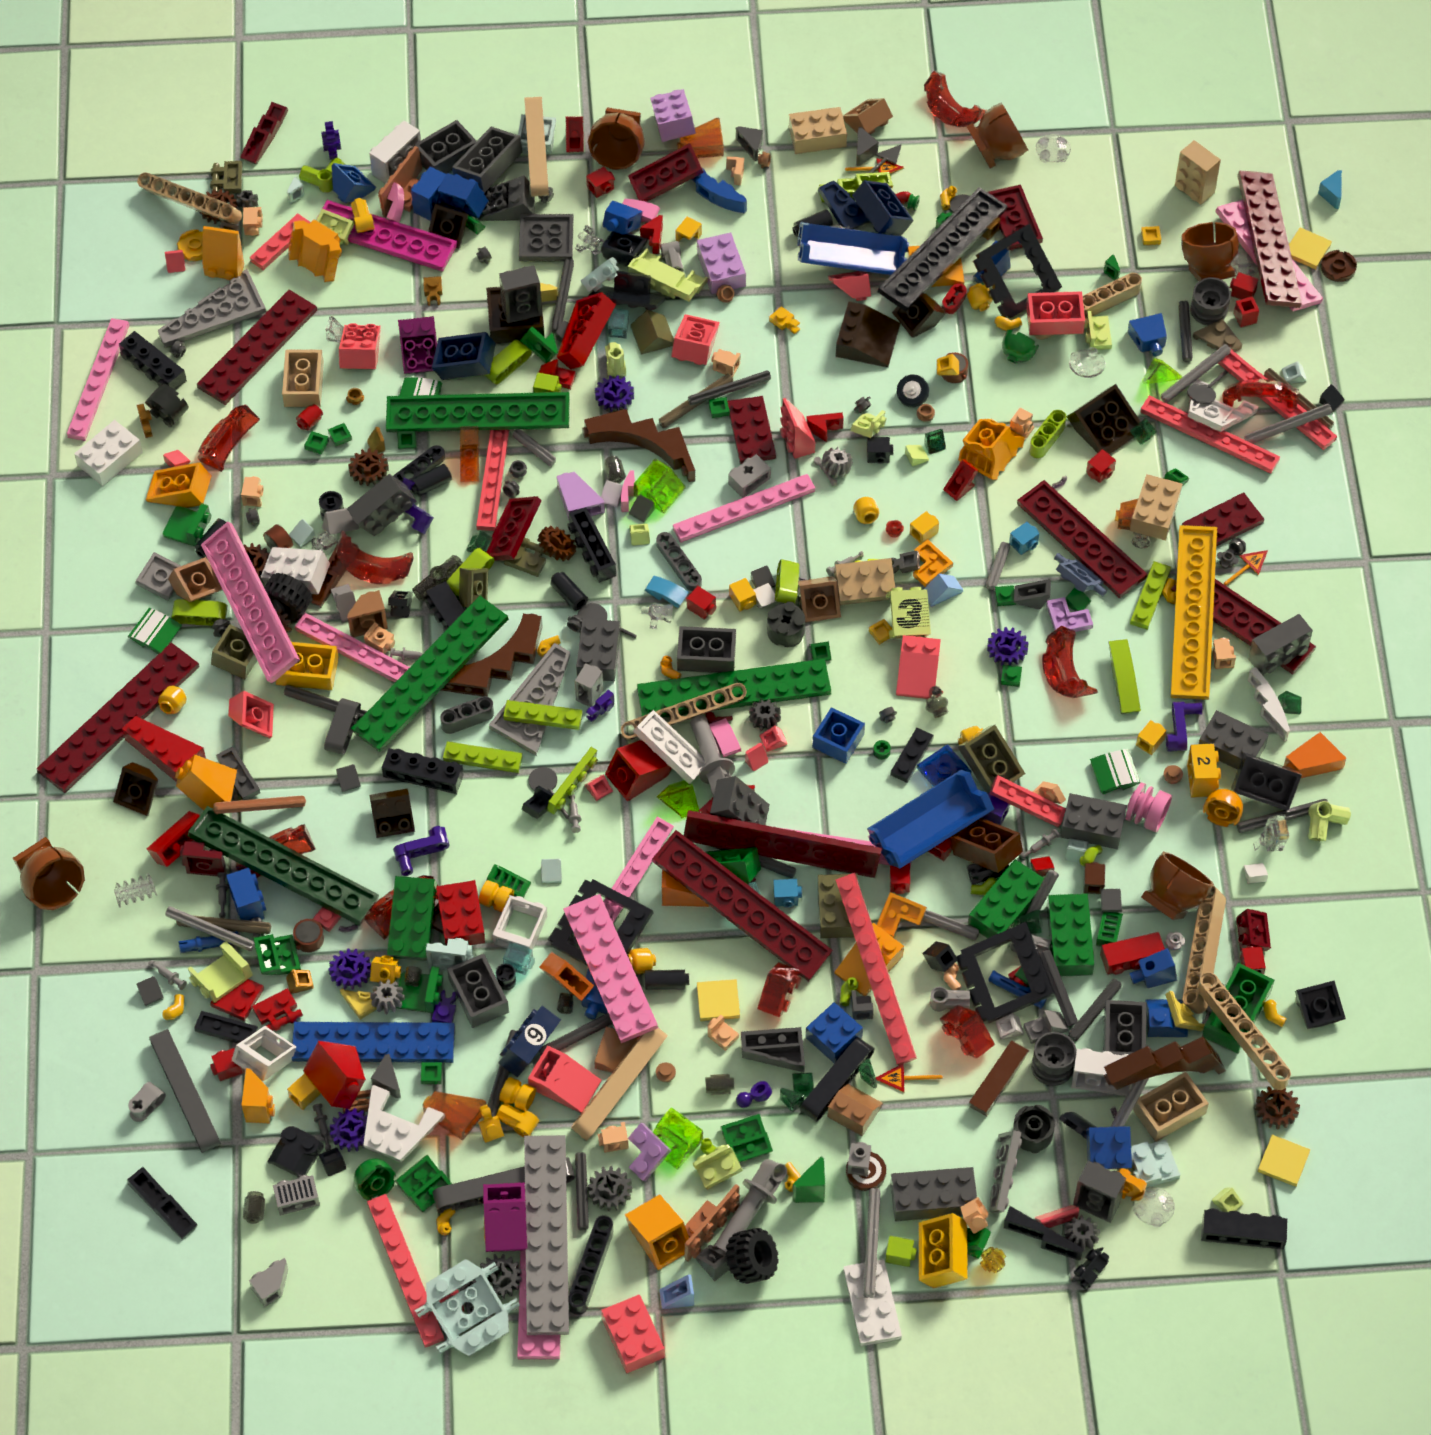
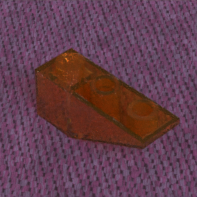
(469, 453)

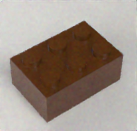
(987, 844)

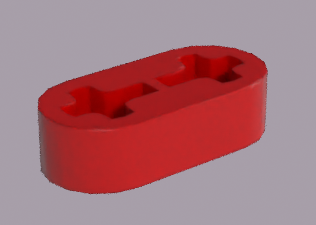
(957, 300)

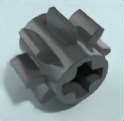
(247, 199)

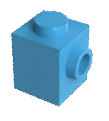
(1024, 538)
(786, 892)

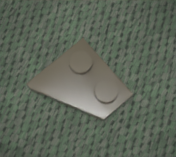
(1218, 335)

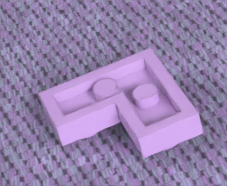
(1062, 616)
(652, 1151)

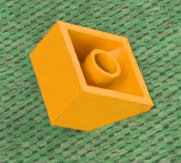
(256, 1100)

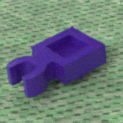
(602, 704)
(445, 1011)

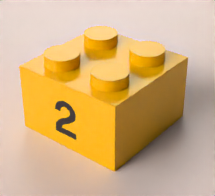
(1203, 770)

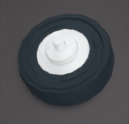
(912, 390)

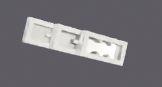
(1271, 707)

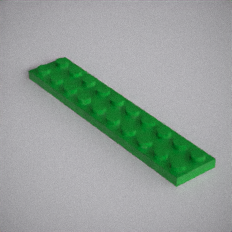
(486, 411)
(429, 673)
(770, 682)

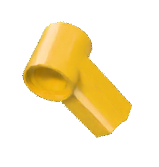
(362, 218)
(521, 1122)

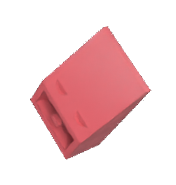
(359, 346)
(796, 431)
(563, 1080)

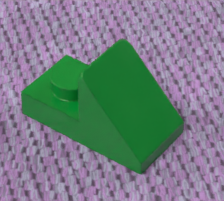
(543, 347)
(977, 1242)

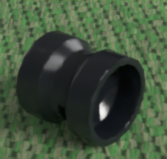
(506, 972)

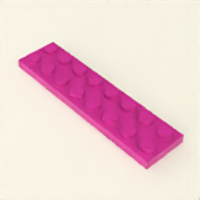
(399, 239)

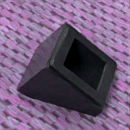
(1332, 397)
(332, 1161)

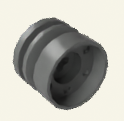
(1210, 301)
(1053, 1058)

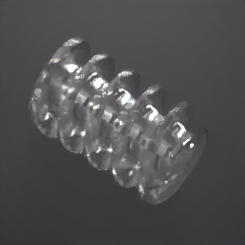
(134, 890)

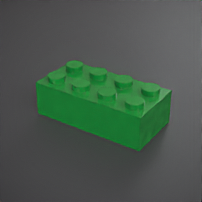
(1006, 900)
(411, 917)
(1070, 934)
(1250, 992)

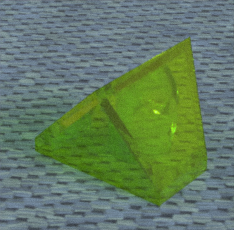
(1160, 372)
(680, 798)

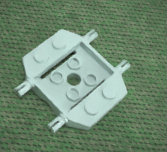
(450, 1311)

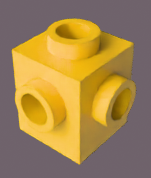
(385, 968)

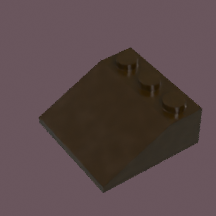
(499, 329)
(867, 335)
(1105, 420)

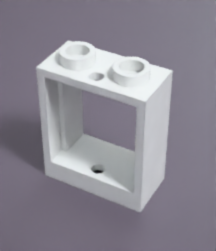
(519, 904)
(248, 1058)

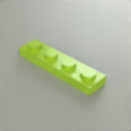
(1150, 595)
(543, 715)
(483, 757)
(569, 785)

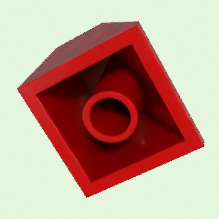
(636, 769)
(336, 1073)

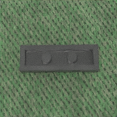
(244, 781)

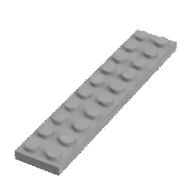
(546, 1235)

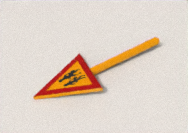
(885, 167)
(1253, 560)
(895, 1077)

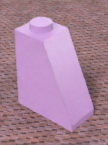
(578, 494)

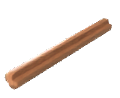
(259, 804)

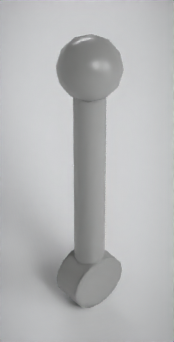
(817, 460)

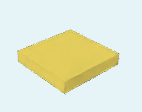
(1308, 248)
(718, 999)
(1284, 1160)

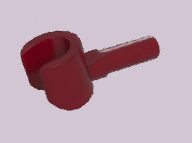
(712, 718)

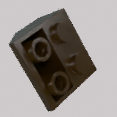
(392, 813)

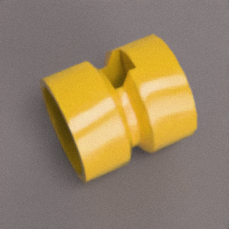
(494, 896)
(519, 1094)

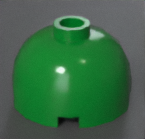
(1018, 347)
(373, 1178)

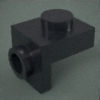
(538, 803)

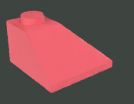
(853, 283)
(252, 713)

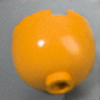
(1223, 807)

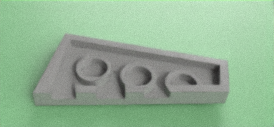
(1003, 1172)

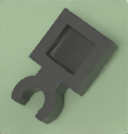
(907, 562)

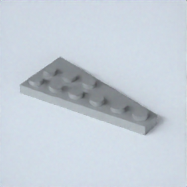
(219, 309)
(538, 688)

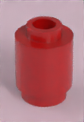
(309, 417)

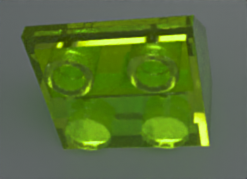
(659, 485)
(679, 1135)

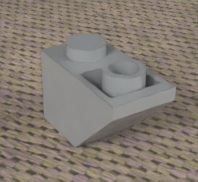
(270, 1283)

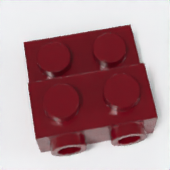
(202, 861)

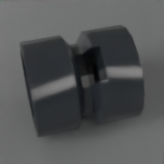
(329, 502)

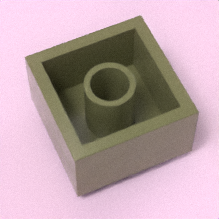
(234, 653)

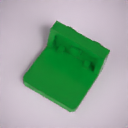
(187, 525)
(425, 995)

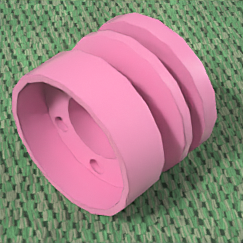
(1148, 807)

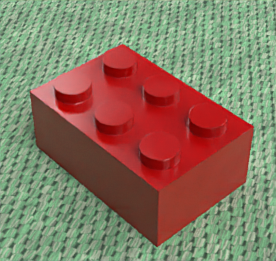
(461, 912)

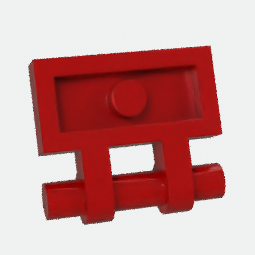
(276, 1006)

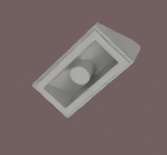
(339, 521)

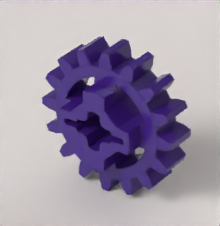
(331, 140)
(614, 393)
(1007, 647)
(350, 968)
(342, 1132)

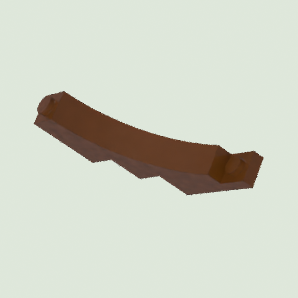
(618, 428)
(522, 647)
(1146, 1063)

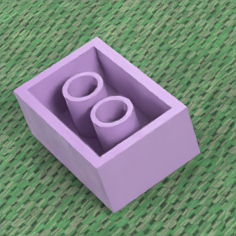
(672, 115)
(721, 262)

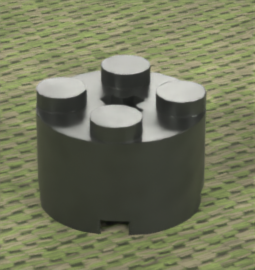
(166, 404)
(786, 624)
(1036, 1127)

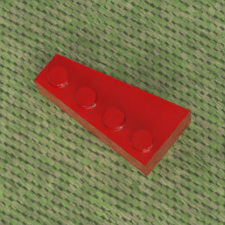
(584, 329)
(160, 746)

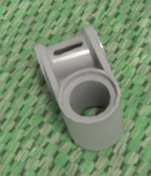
(145, 1102)

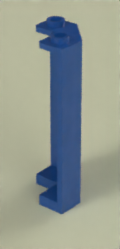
(851, 248)
(929, 819)

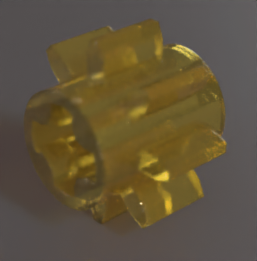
(993, 1259)

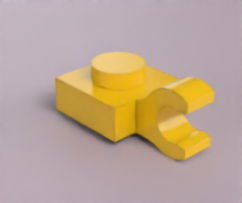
(784, 319)
(489, 1126)

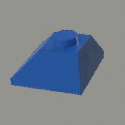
(350, 182)
(1160, 1020)

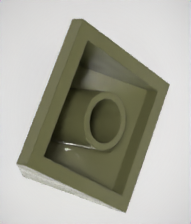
(652, 332)
(472, 584)

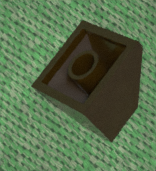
(448, 222)
(921, 316)
(136, 788)

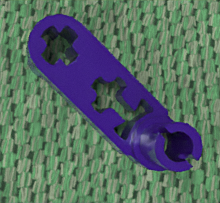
(422, 519)
(1178, 740)
(434, 843)

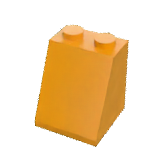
(205, 781)
(658, 1231)

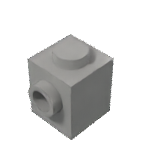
(859, 1159)

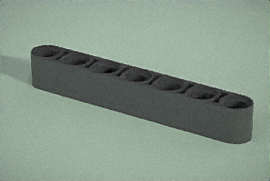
(184, 1090)
(470, 1192)

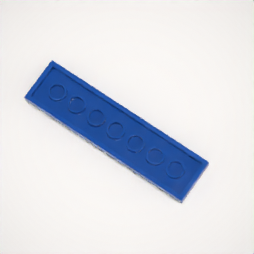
(375, 1039)

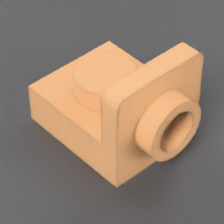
(737, 166)
(1051, 792)
(721, 1033)

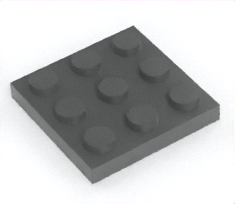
(546, 237)

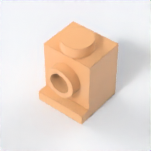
(252, 220)
(725, 362)
(1022, 423)
(252, 491)
(379, 638)
(1223, 654)
(613, 1138)
(975, 1215)

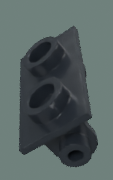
(980, 874)
(1085, 1273)

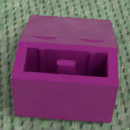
(417, 344)
(505, 1217)

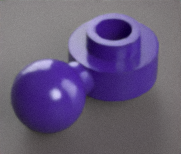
(759, 1092)

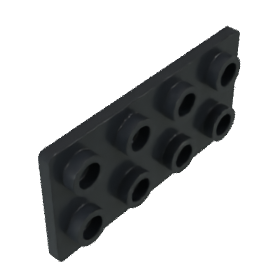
(633, 291)

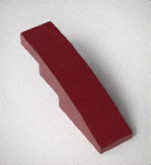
(264, 133)

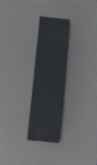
(161, 1203)
(1051, 1241)

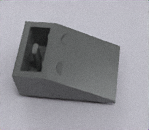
(508, 201)

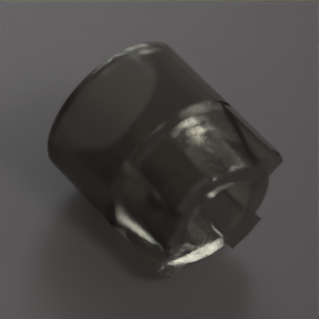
(412, 976)
(565, 1003)

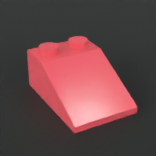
(695, 339)
(918, 666)

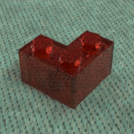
(778, 986)
(968, 1029)

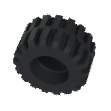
(288, 594)
(752, 1255)

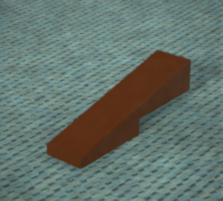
(333, 576)
(998, 1078)

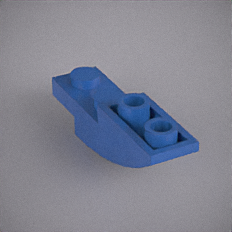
(720, 193)

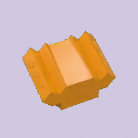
(315, 248)
(990, 447)

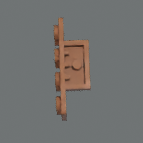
(406, 178)
(707, 1220)

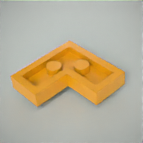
(934, 563)
(897, 909)

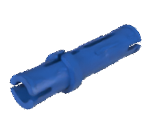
(199, 944)
(1012, 986)

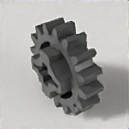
(617, 1183)
(507, 1278)

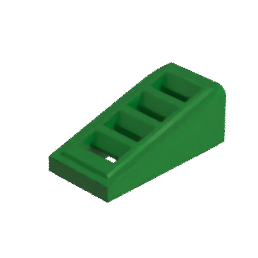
(510, 876)
(1102, 940)

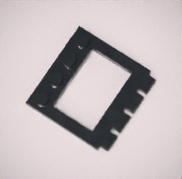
(993, 278)
(628, 931)
(1031, 965)

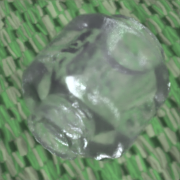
(325, 542)

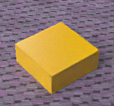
(1151, 235)
(880, 631)

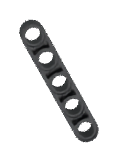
(836, 1078)
(591, 1273)

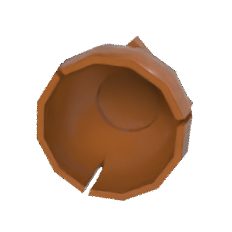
(997, 136)
(617, 139)
(1209, 257)
(45, 875)
(1176, 886)

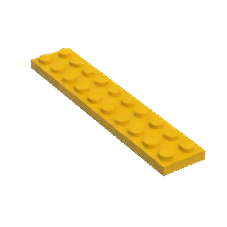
(1194, 612)

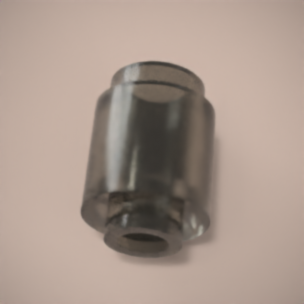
(614, 469)
(719, 1084)
(254, 1207)

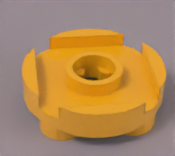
(1133, 1186)

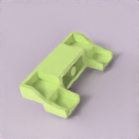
(666, 278)

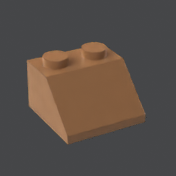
(868, 115)
(194, 580)
(819, 598)
(366, 611)
(853, 1109)

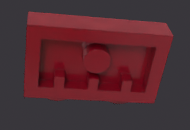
(1253, 929)

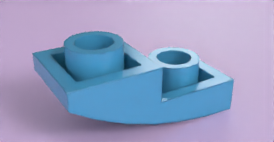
(662, 588)

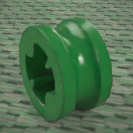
(913, 202)
(881, 755)

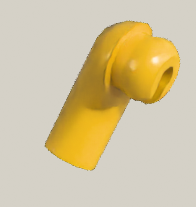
(1007, 324)
(1167, 593)
(546, 644)
(175, 1010)
(1271, 1013)
(442, 1222)

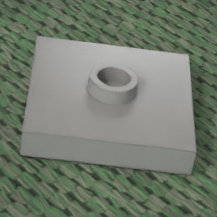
(155, 576)

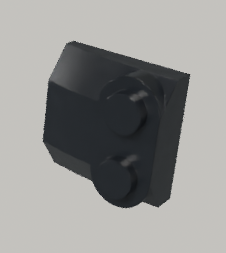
(623, 247)
(1320, 1005)
(296, 1151)

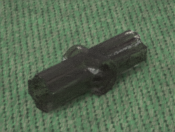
(443, 571)

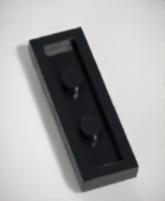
(912, 755)
(224, 1027)

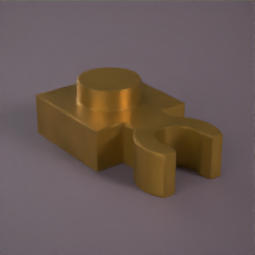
(433, 289)
(145, 417)

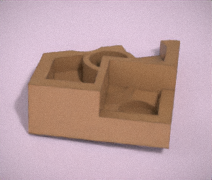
(611, 1050)

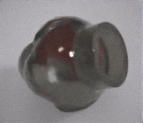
(936, 704)

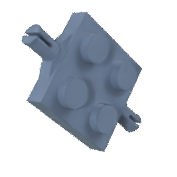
(1079, 575)

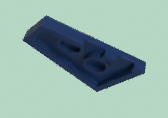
(842, 206)

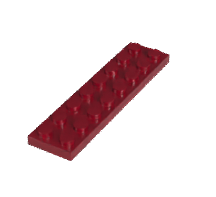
(257, 347)
(1082, 538)
(1246, 620)

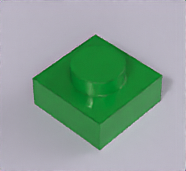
(719, 407)
(339, 434)
(316, 442)
(1004, 595)
(1011, 675)
(431, 1072)

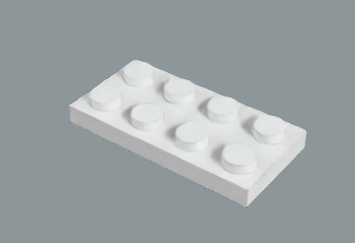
(670, 746)
(876, 1316)

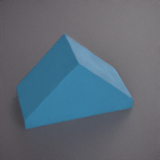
(1331, 189)

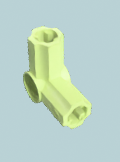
(615, 360)
(1330, 813)

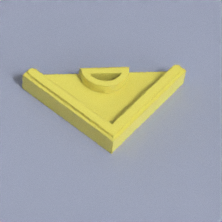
(359, 1002)
(1182, 1014)

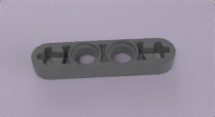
(681, 560)

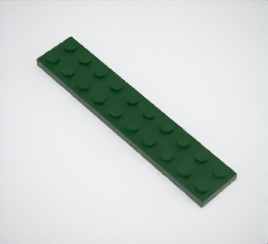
(283, 865)

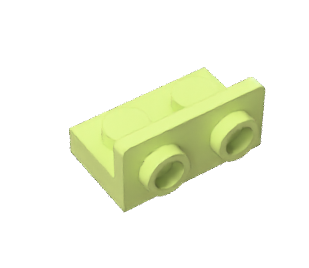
(337, 223)
(1097, 332)
(868, 424)
(717, 1166)

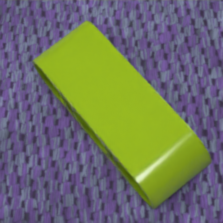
(508, 361)
(1047, 434)
(477, 559)
(786, 581)
(198, 612)

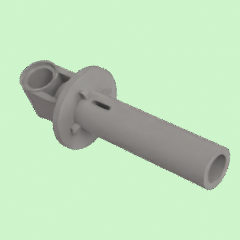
(714, 766)
(760, 1191)

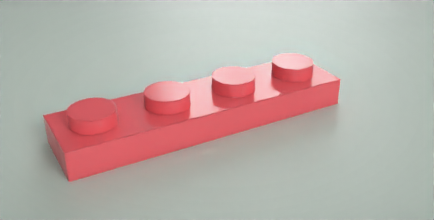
(275, 245)
(1027, 801)

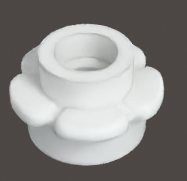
(1175, 945)

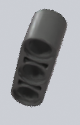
(461, 722)
(340, 729)

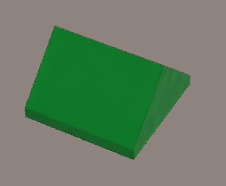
(811, 1184)

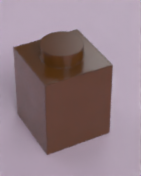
(1094, 878)

